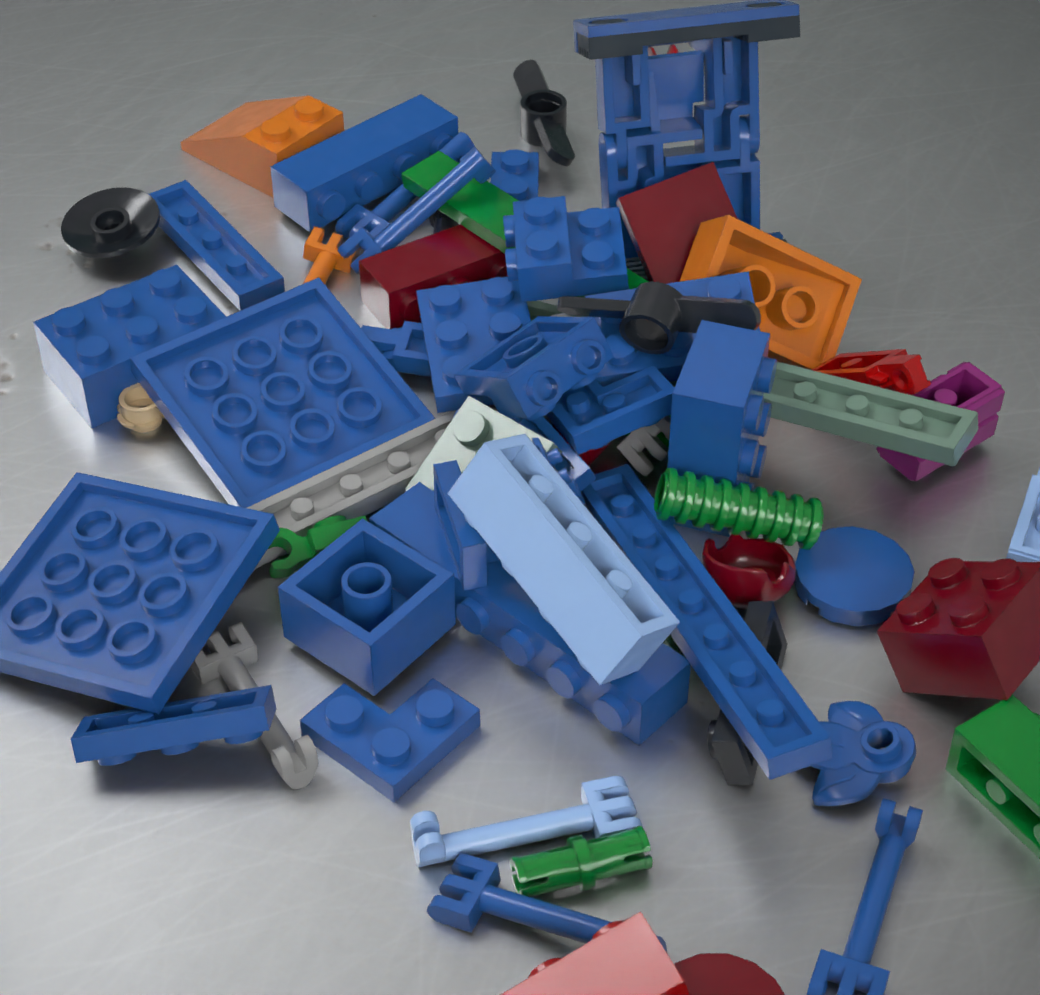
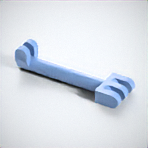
(604, 811)

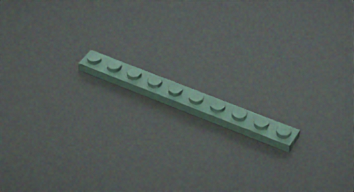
(859, 410)

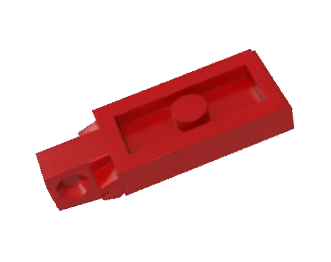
(883, 369)

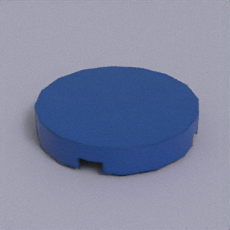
(854, 575)

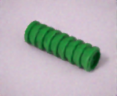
(738, 508)

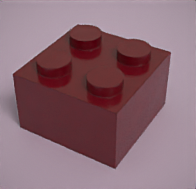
(967, 629)

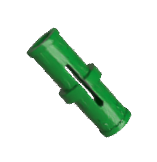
(581, 862)

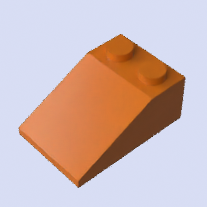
(263, 135)
(798, 294)

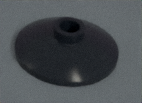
(110, 222)

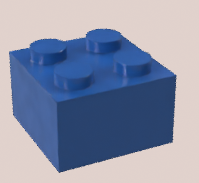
(367, 606)

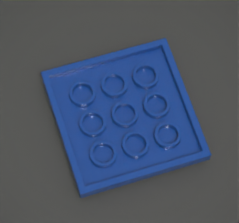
(278, 393)
(124, 588)

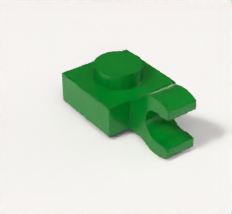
(303, 549)

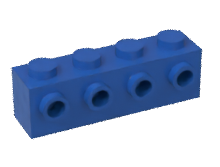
(360, 162)

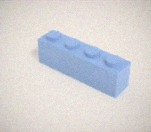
(562, 558)

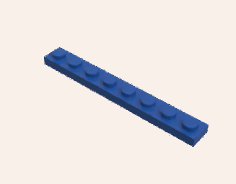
(710, 632)

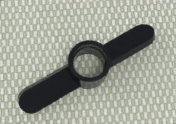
(542, 113)
(661, 312)

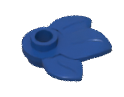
(857, 755)

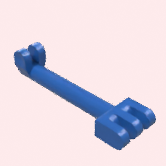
(471, 166)
(378, 219)
(475, 890)
(853, 968)

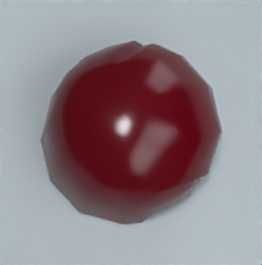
(749, 569)

